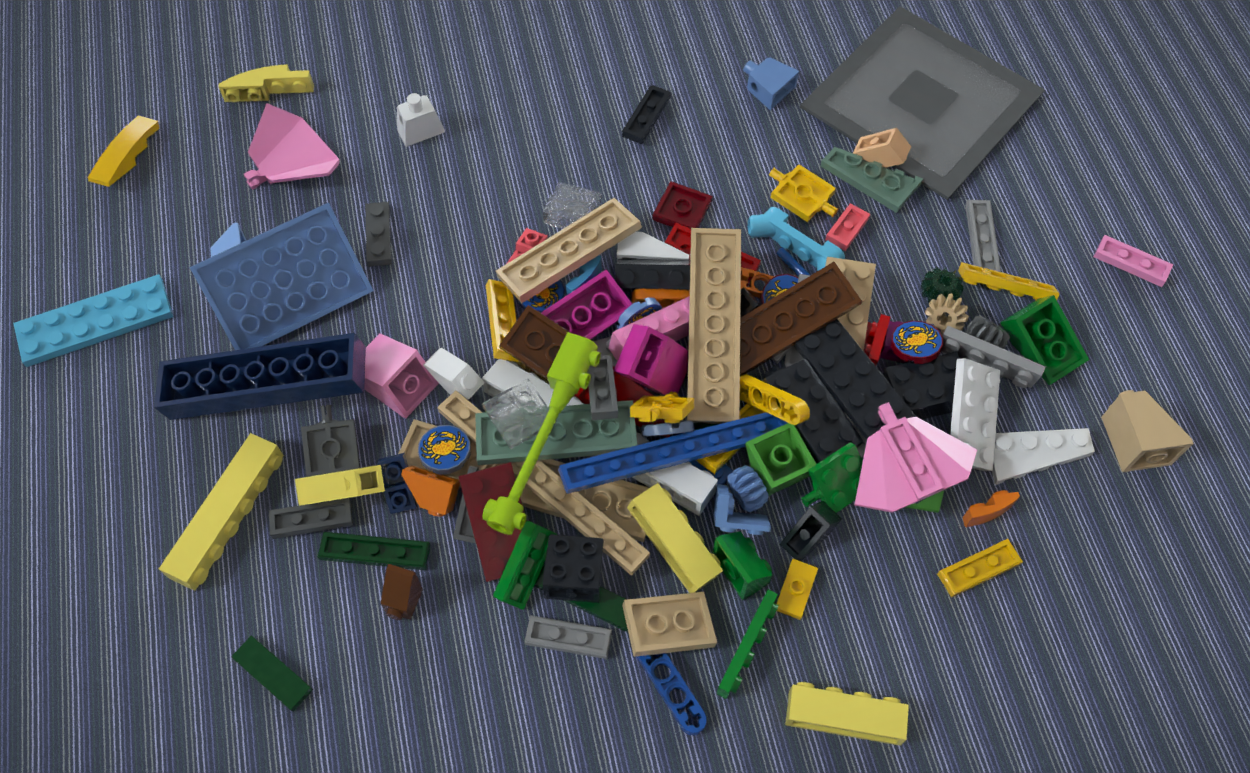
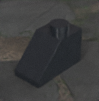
(810, 530)

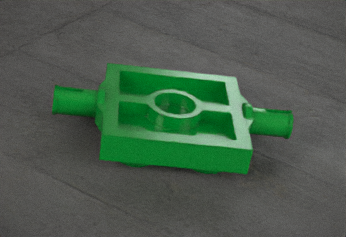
(836, 478)

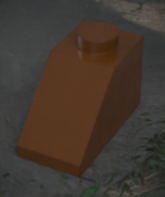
(400, 592)

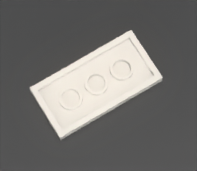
(976, 409)

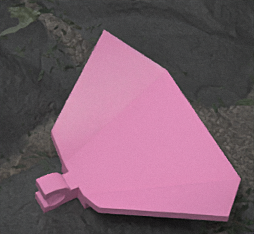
(287, 150)
(909, 463)

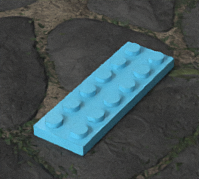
(92, 320)

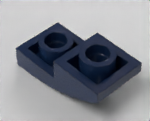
(396, 490)

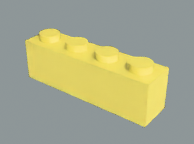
(675, 538)
(847, 714)

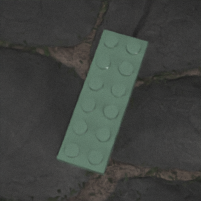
(571, 436)

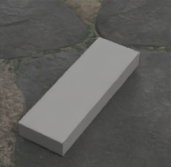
(568, 637)

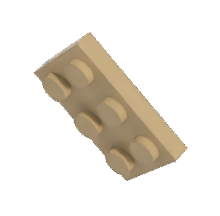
(669, 624)

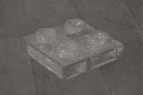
(517, 413)

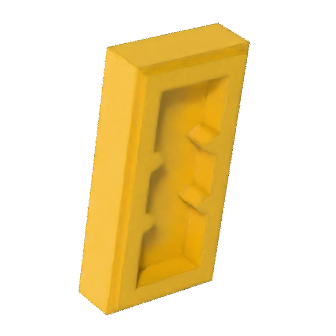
(796, 589)

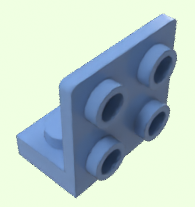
(730, 521)

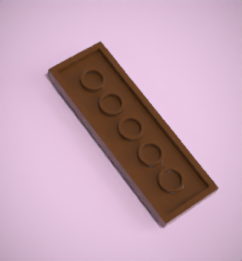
(794, 315)

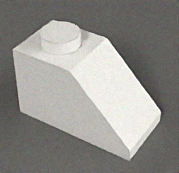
(453, 373)

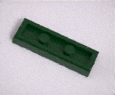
(272, 673)

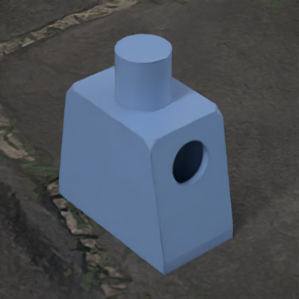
(770, 80)

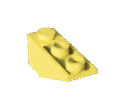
(339, 485)

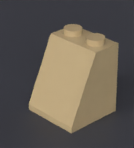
(1143, 432)

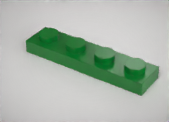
(743, 655)

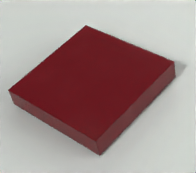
(682, 206)

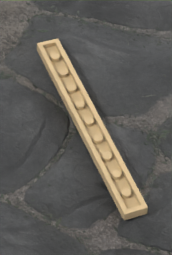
(550, 489)

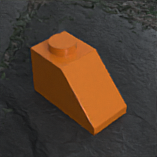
(431, 490)

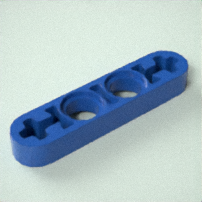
(665, 686)

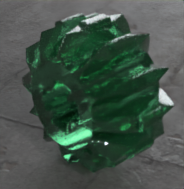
(941, 282)

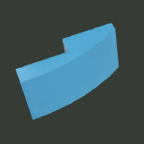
(587, 272)

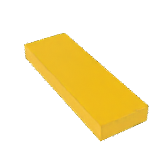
(979, 567)

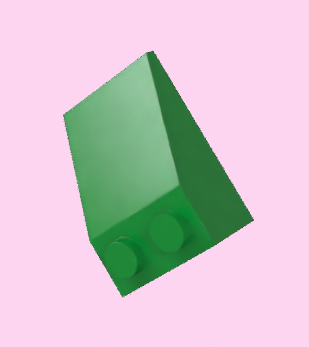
(1046, 338)

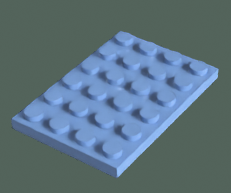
(282, 278)

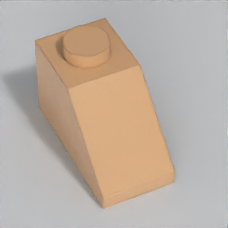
(884, 147)

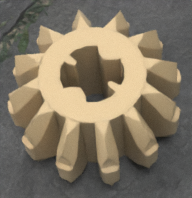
(956, 313)

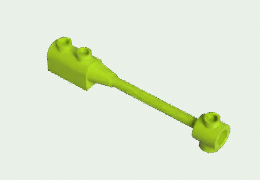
(566, 378)

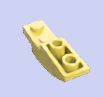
(261, 82)

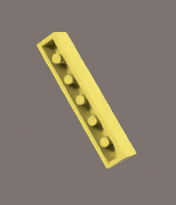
(222, 512)

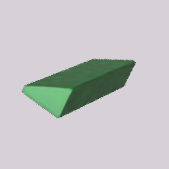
(523, 566)

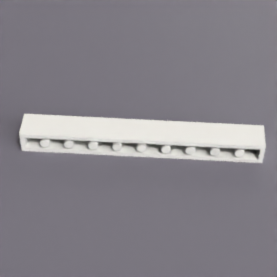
(684, 482)

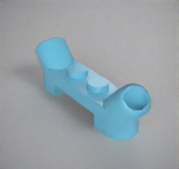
(774, 225)

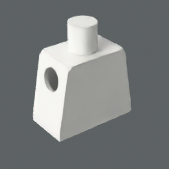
(417, 120)

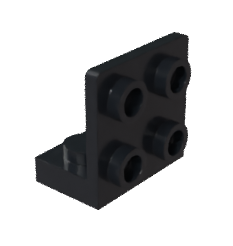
(573, 568)

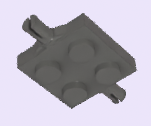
(330, 445)

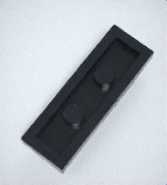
(646, 114)

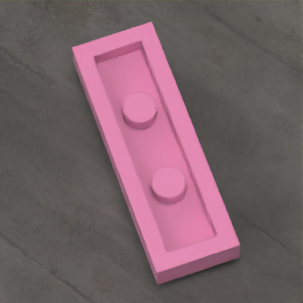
(1133, 260)

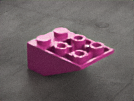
(653, 360)

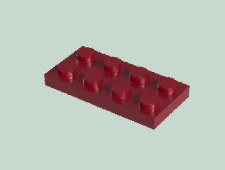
(478, 489)

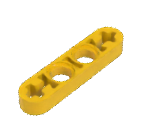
(792, 409)

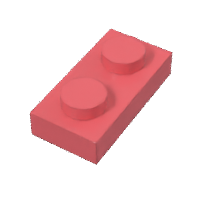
(847, 227)

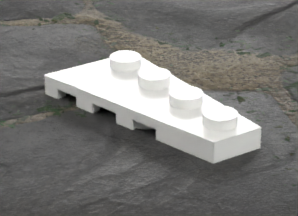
(1037, 450)

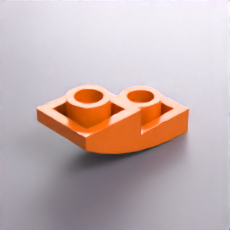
(996, 506)

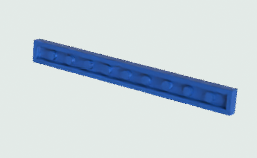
(665, 452)

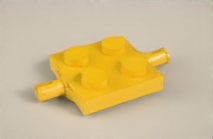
(803, 192)
(667, 407)

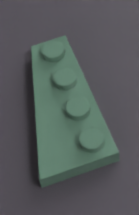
(872, 179)

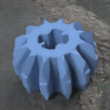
(747, 488)

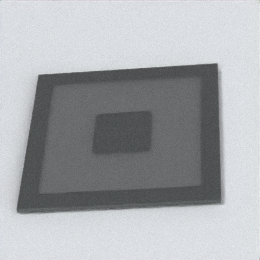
(930, 87)

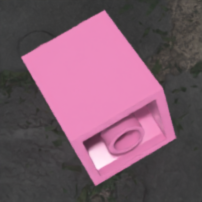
(396, 375)

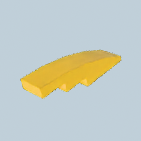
(121, 152)

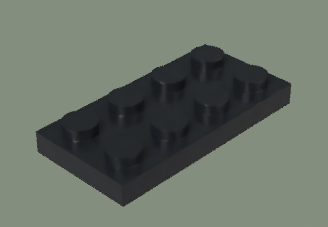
(827, 426)

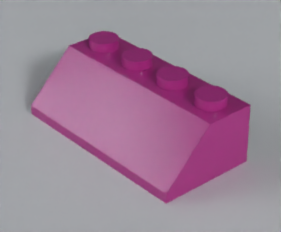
(590, 307)

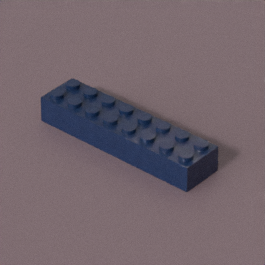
(261, 376)

